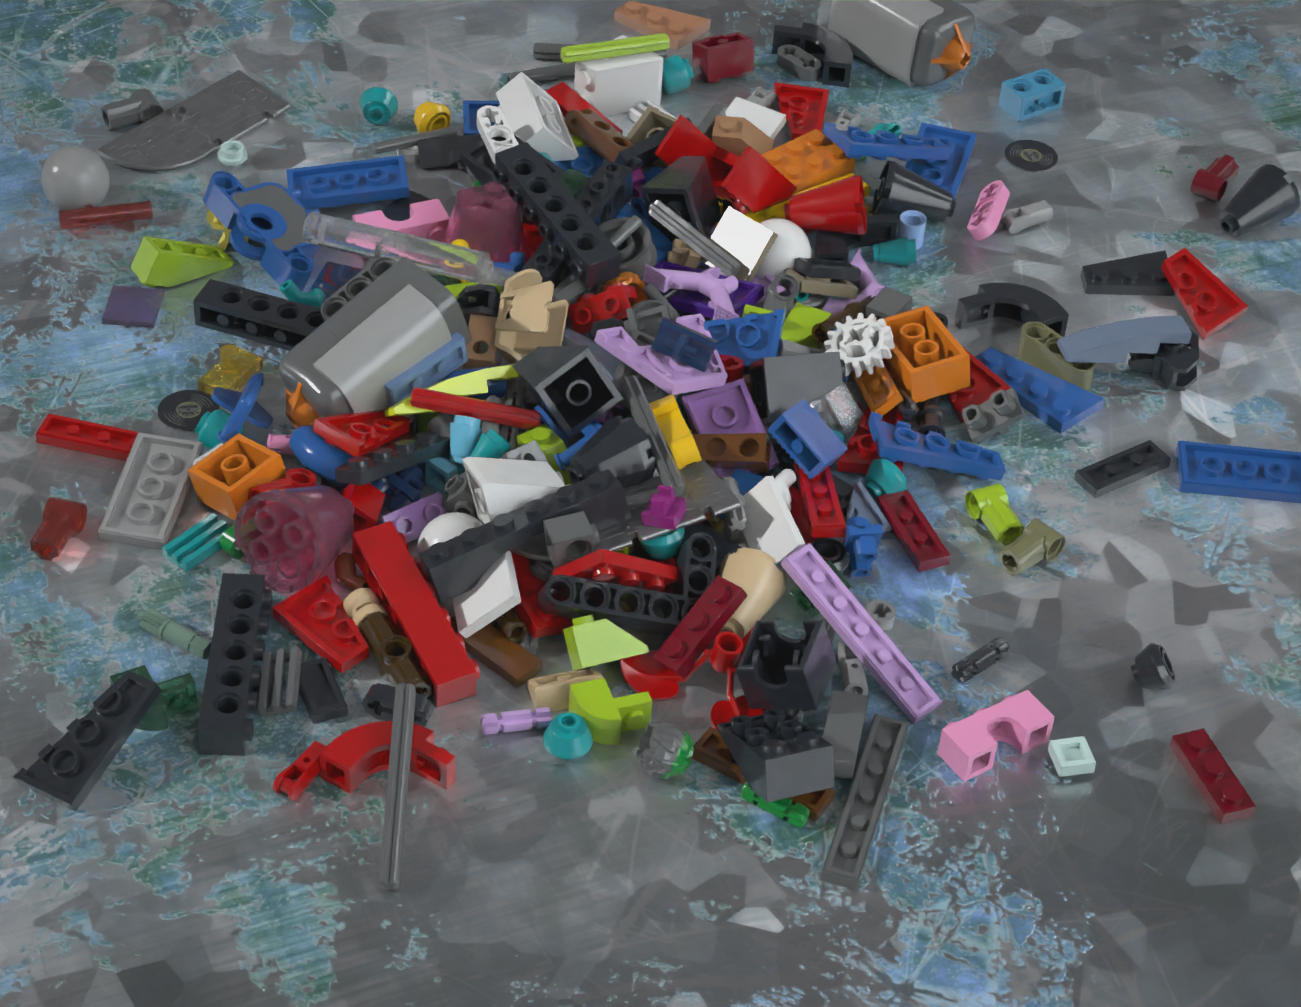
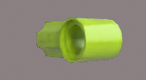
(993, 508)

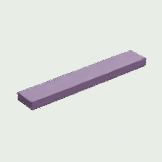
(861, 633)

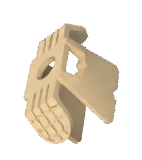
(532, 315)

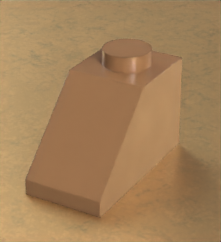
(737, 133)

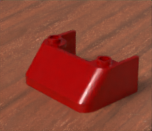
(742, 180)

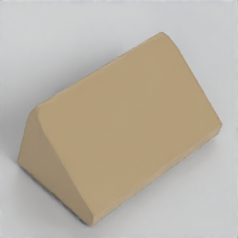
(554, 689)

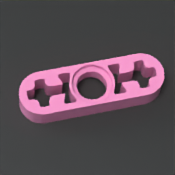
(988, 210)

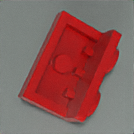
(601, 306)

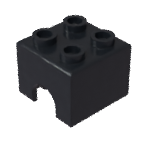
(786, 670)

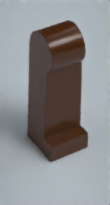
(597, 133)
(735, 450)

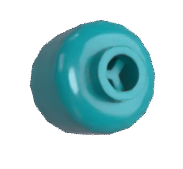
(676, 74)
(210, 425)

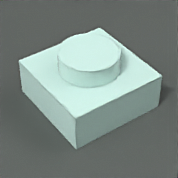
(1071, 756)

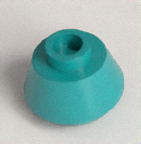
(378, 105)
(884, 478)
(665, 545)
(568, 736)

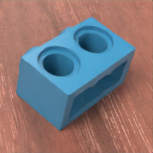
(1032, 94)

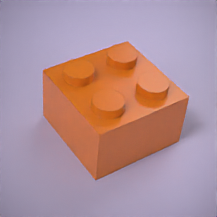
(231, 470)

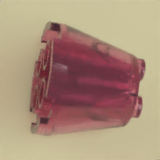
(488, 222)
(293, 534)

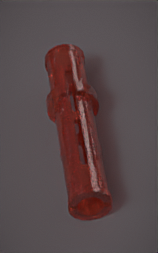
(93, 216)

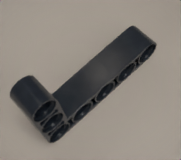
(639, 600)

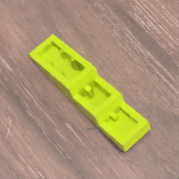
(463, 385)

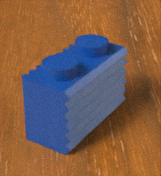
(807, 438)

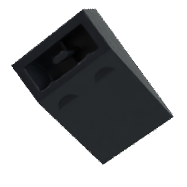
(779, 754)

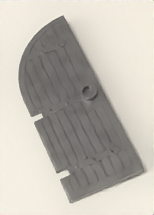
(195, 125)
(702, 492)

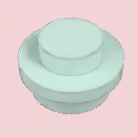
(232, 153)

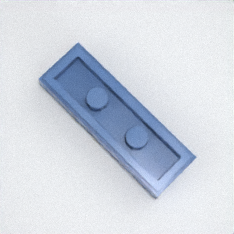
(428, 370)

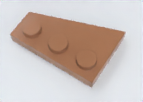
(656, 20)

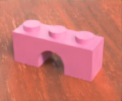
(426, 220)
(971, 742)

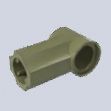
(1036, 543)

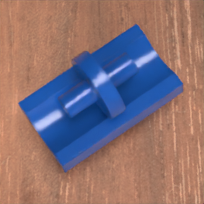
(862, 543)

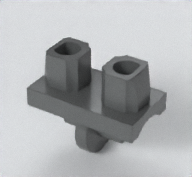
(993, 415)

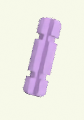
(515, 720)

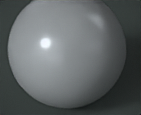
(75, 178)

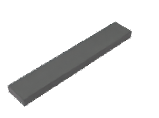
(865, 802)

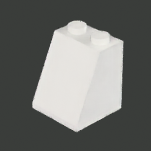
(620, 82)
(508, 484)

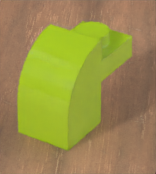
(606, 714)

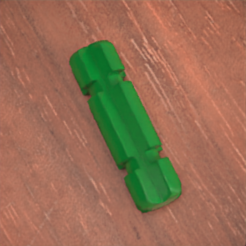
(796, 814)

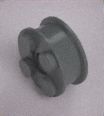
(635, 250)

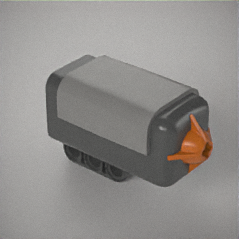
(904, 38)
(370, 335)

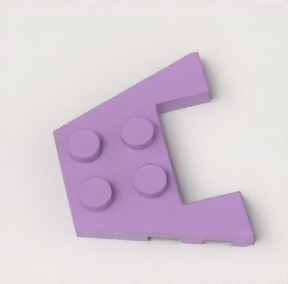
(661, 369)

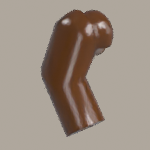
(346, 572)

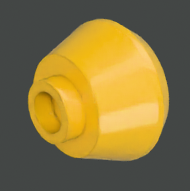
(431, 116)

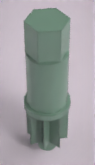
(169, 630)

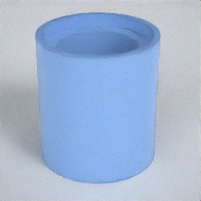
(912, 225)

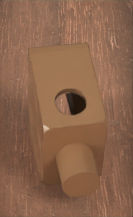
(482, 330)

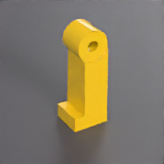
(675, 431)

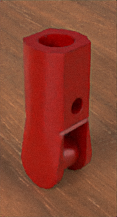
(303, 769)

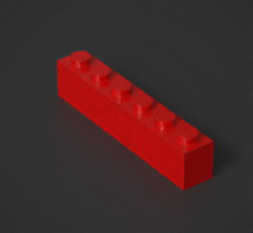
(415, 612)

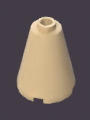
(760, 580)

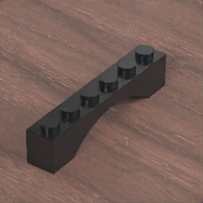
(461, 561)

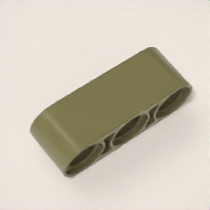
(1040, 349)

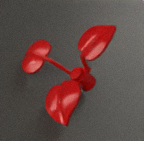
(646, 675)

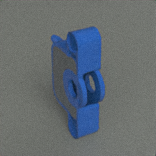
(268, 216)

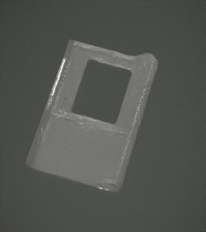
(428, 254)

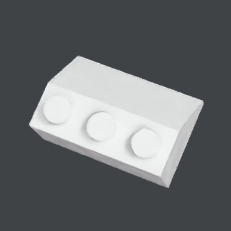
(536, 118)
(768, 526)

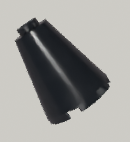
(906, 191)
(1260, 202)

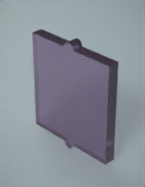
(133, 306)

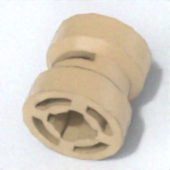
(361, 604)

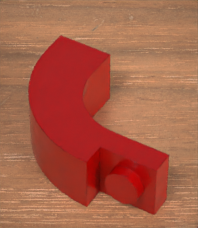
(367, 751)

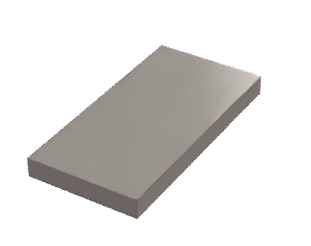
(150, 491)

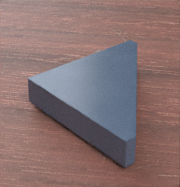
(864, 506)

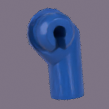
(516, 263)

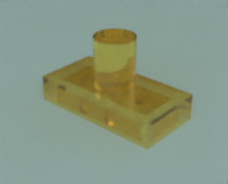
(232, 371)

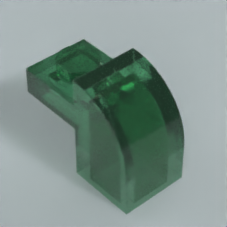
(175, 698)

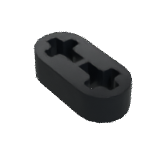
(380, 704)

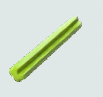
(615, 48)

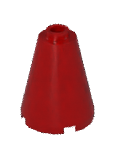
(831, 207)

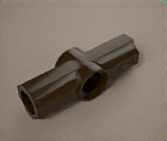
(394, 653)

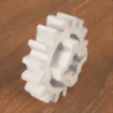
(861, 343)

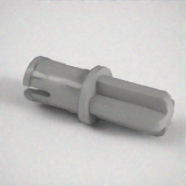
(737, 517)

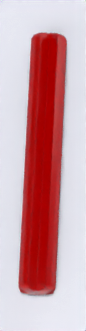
(475, 408)

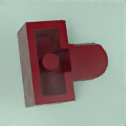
(723, 57)

